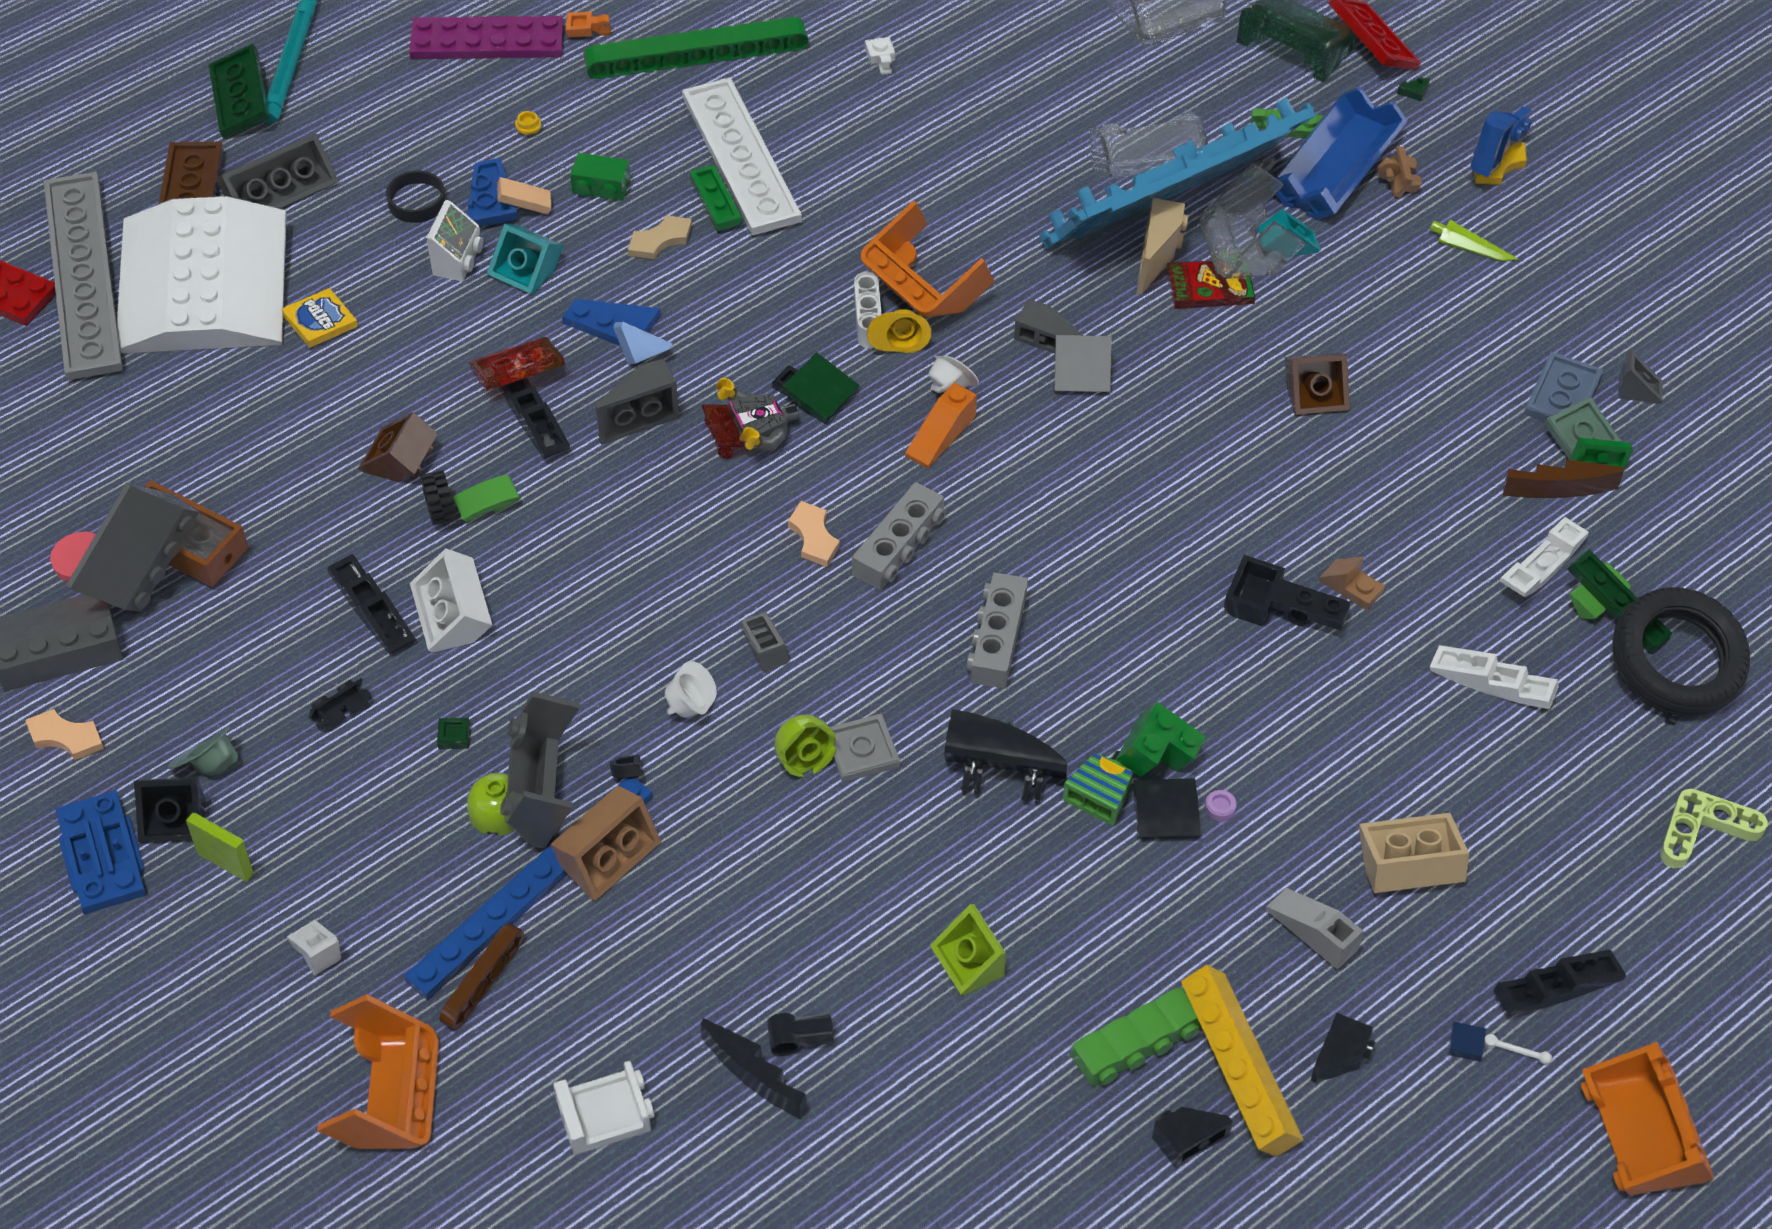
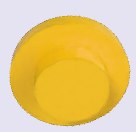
(528, 123)

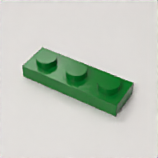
(715, 198)

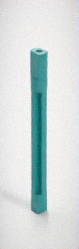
(289, 58)

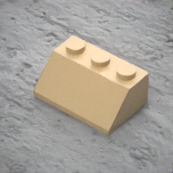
(1413, 852)

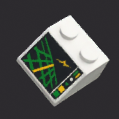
(453, 243)

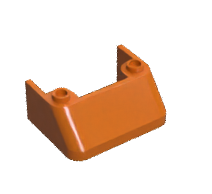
(890, 259)
(400, 1078)

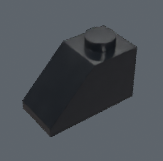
(1343, 1048)
(1189, 1133)

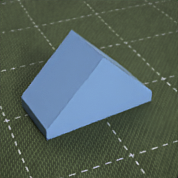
(638, 344)

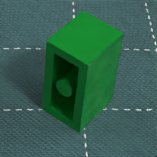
(600, 176)

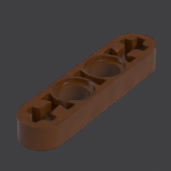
(481, 976)

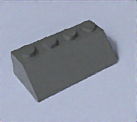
(281, 175)

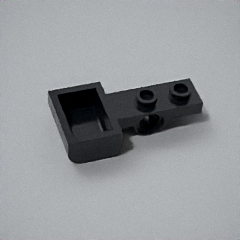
(1261, 587)

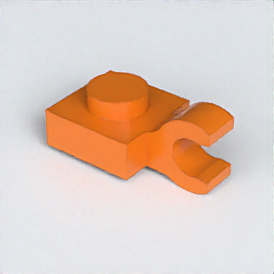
(583, 23)

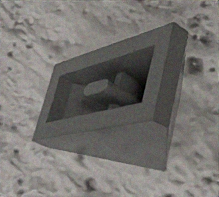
(1638, 381)

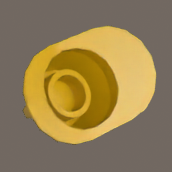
(899, 332)

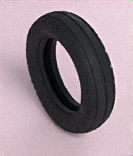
(1707, 615)

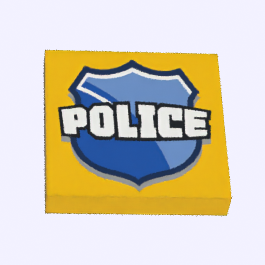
(319, 317)

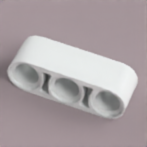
(866, 304)

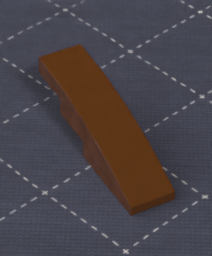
(1573, 480)

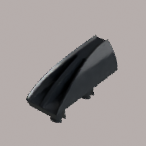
(995, 744)

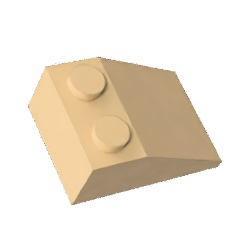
(1161, 239)

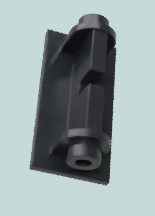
(348, 696)

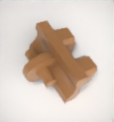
(1400, 172)

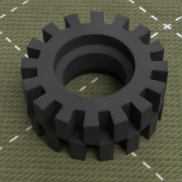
(438, 497)

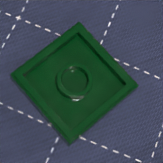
(820, 387)

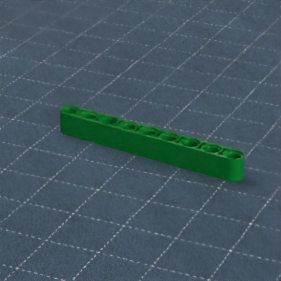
(695, 47)

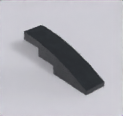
(535, 417)
(371, 604)
(1559, 983)
(745, 1062)

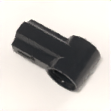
(791, 1033)

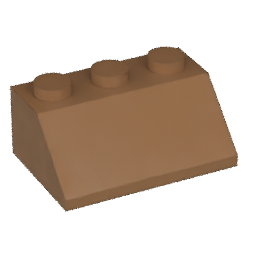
(606, 842)

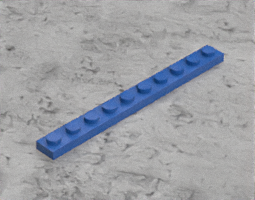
(504, 907)

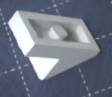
(317, 946)

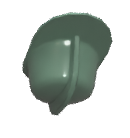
(210, 756)

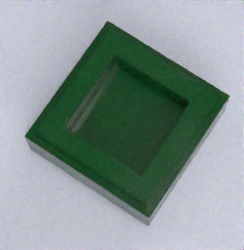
(453, 733)

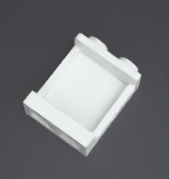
(604, 1109)

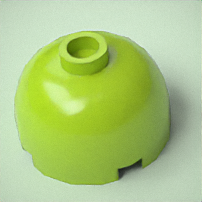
(804, 744)
(485, 803)

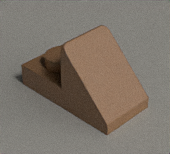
(1349, 581)

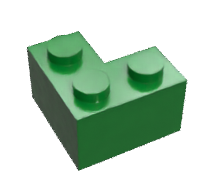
(1159, 737)

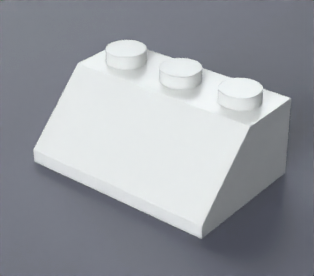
(450, 602)

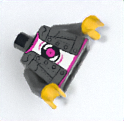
(757, 417)

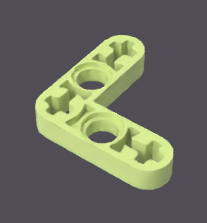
(1703, 814)

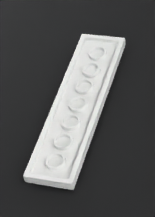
(741, 156)

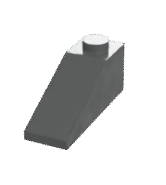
(1040, 324)

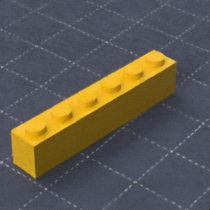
(1242, 1061)

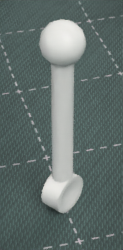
(1491, 1042)

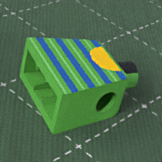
(1099, 787)

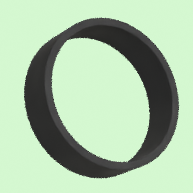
(415, 177)

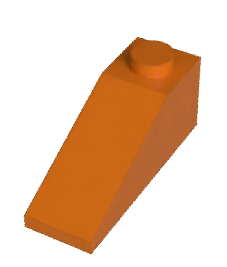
(943, 425)

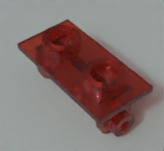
(722, 428)

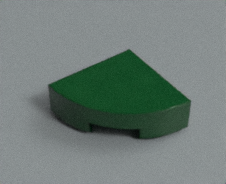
(1414, 89)

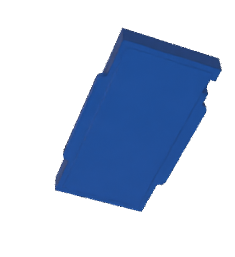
(100, 852)

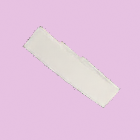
(1487, 675)

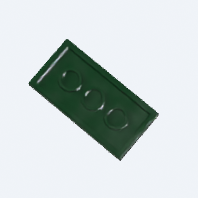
(239, 91)

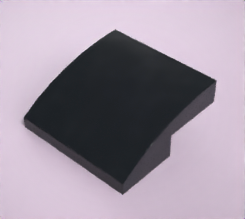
(1166, 808)

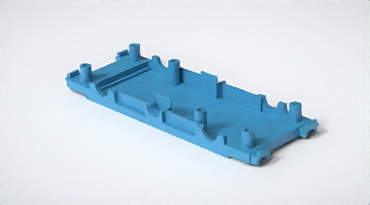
(1176, 176)

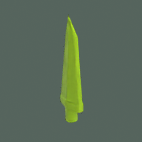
(1459, 237)

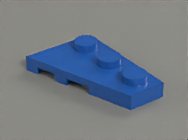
(483, 200)
(599, 317)

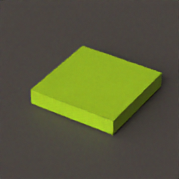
(220, 846)

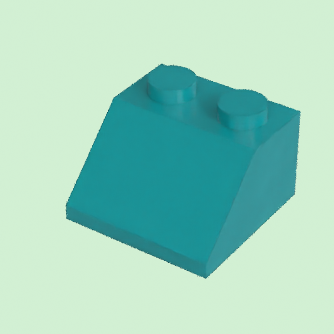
(524, 258)

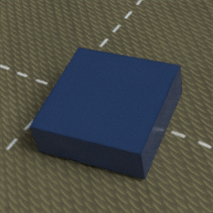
(1467, 1041)

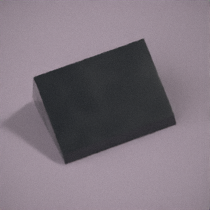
(165, 807)

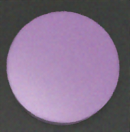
(1220, 805)

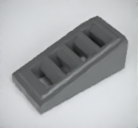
(766, 642)

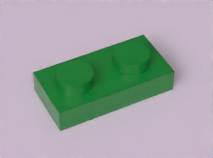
(1602, 452)

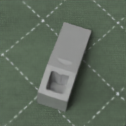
(1318, 926)

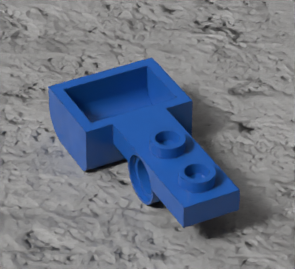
(1497, 136)

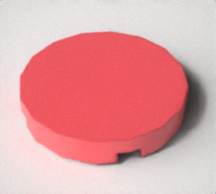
(69, 552)

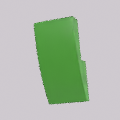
(483, 497)

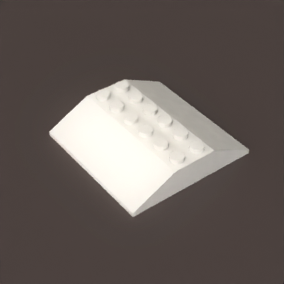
(202, 276)

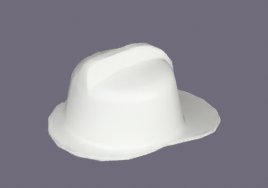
(949, 371)
(690, 691)

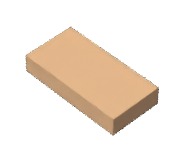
(524, 195)

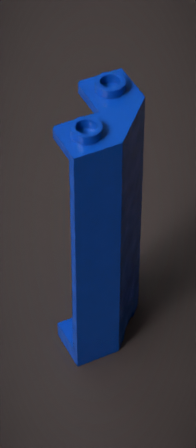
(1338, 154)

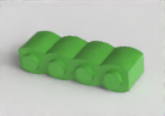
(1134, 1037)

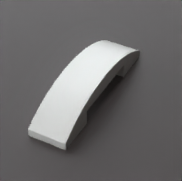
(1546, 559)

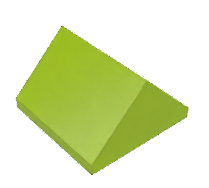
(970, 952)

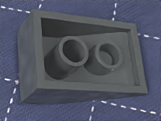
(638, 402)

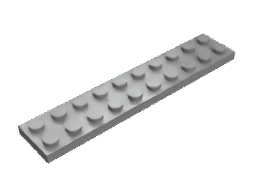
(82, 276)

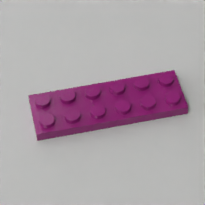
(486, 37)

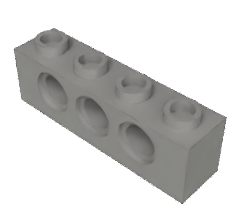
(898, 536)
(995, 648)

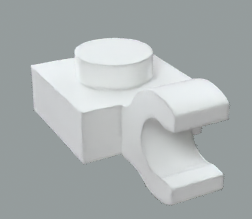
(881, 52)

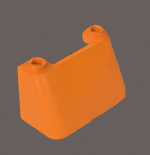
(1647, 1122)

